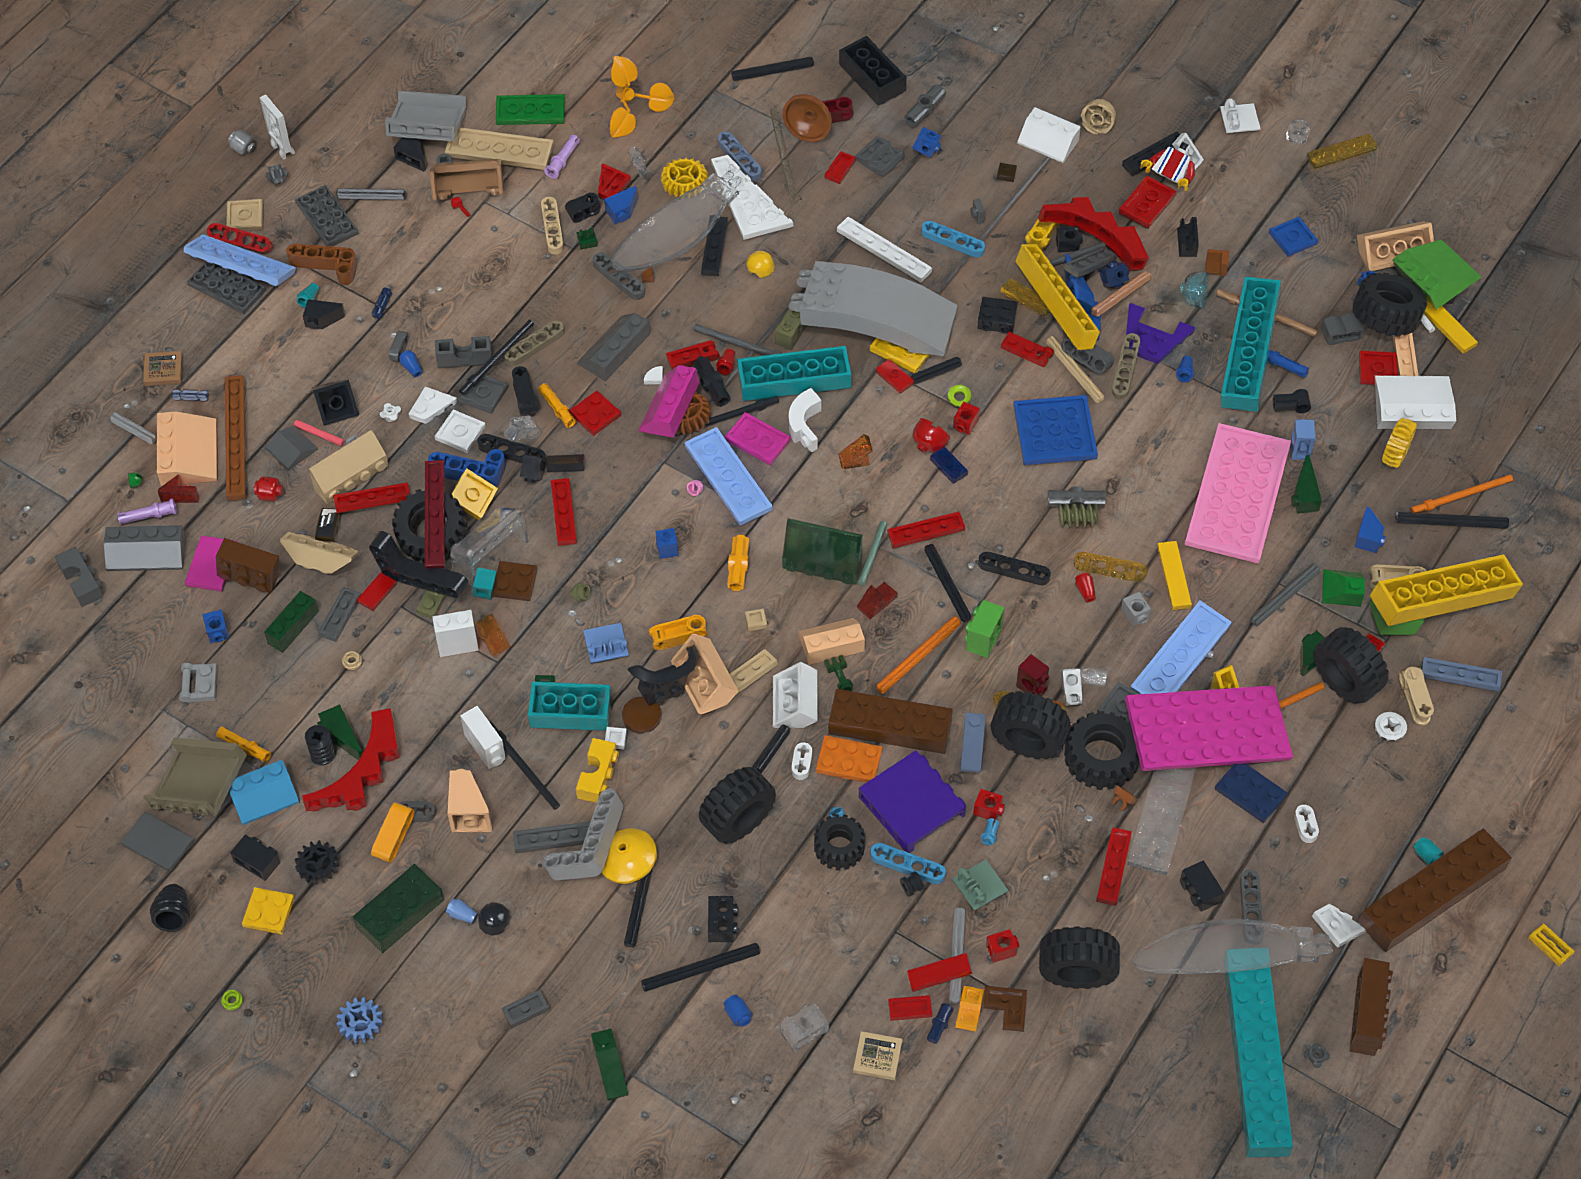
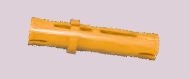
(561, 411)
(250, 748)

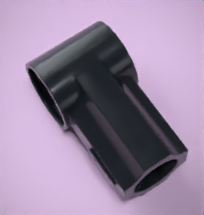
(1297, 401)

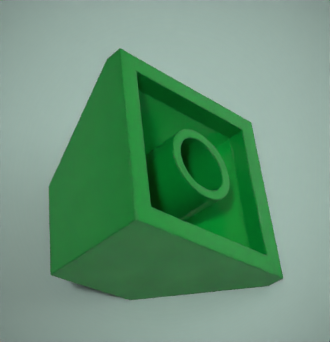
(1343, 588)

